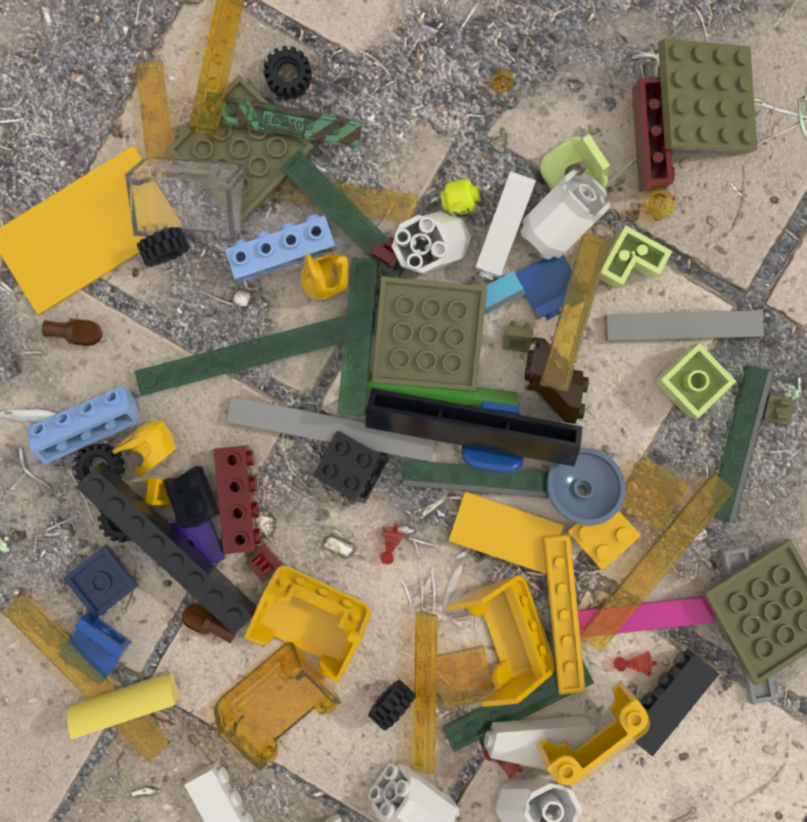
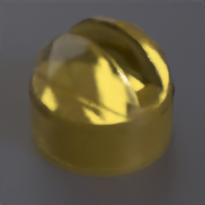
(503, 86)

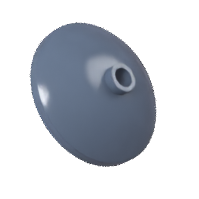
(602, 485)

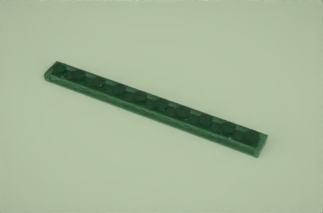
(243, 355)

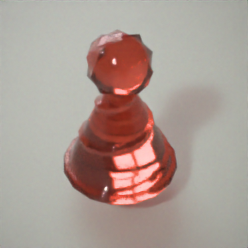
(392, 539)
(640, 663)
(508, 767)

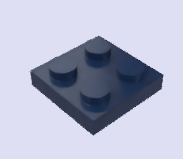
(101, 581)

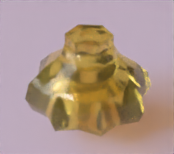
(660, 204)

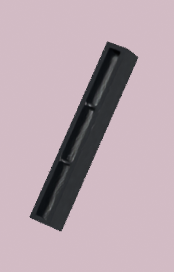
(473, 427)
(167, 547)

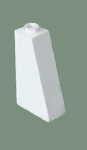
(504, 226)
(518, 739)

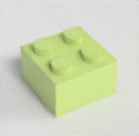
(694, 381)

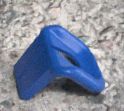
(489, 460)

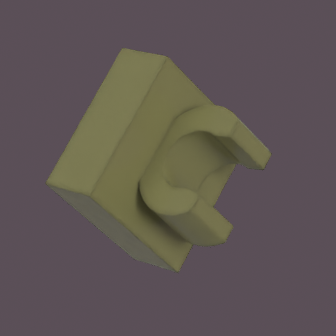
(518, 338)
(778, 410)

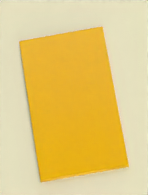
(73, 235)

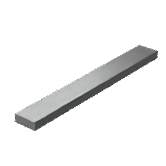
(324, 427)

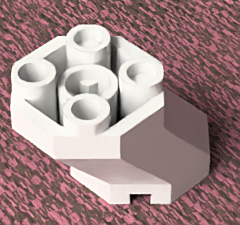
(565, 214)
(431, 242)
(408, 797)
(537, 801)

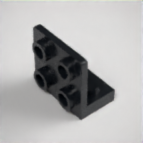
(350, 467)

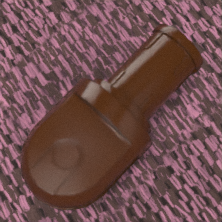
(75, 331)
(203, 622)

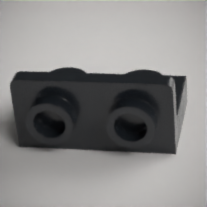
(191, 498)

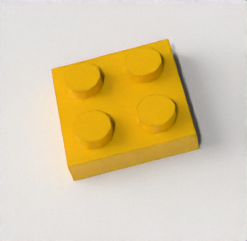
(605, 540)

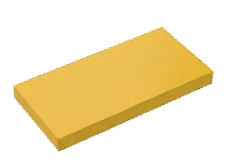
(502, 531)

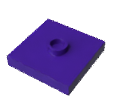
(204, 540)

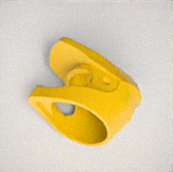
(319, 277)
(152, 441)

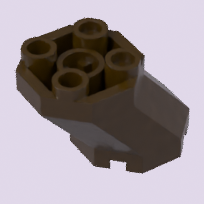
(566, 406)

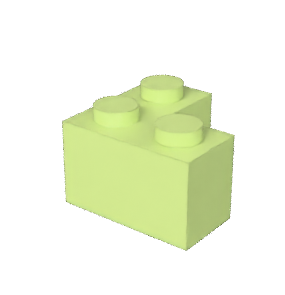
(632, 251)

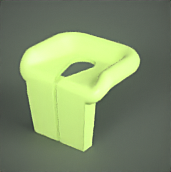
(572, 152)

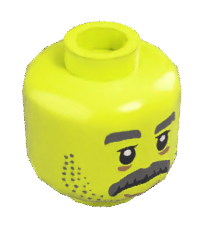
(460, 197)

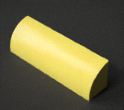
(122, 705)

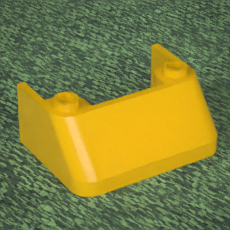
(517, 637)

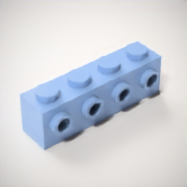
(280, 248)
(83, 424)

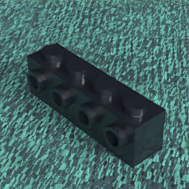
(674, 697)

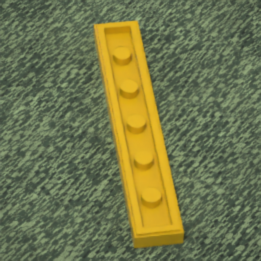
(564, 614)

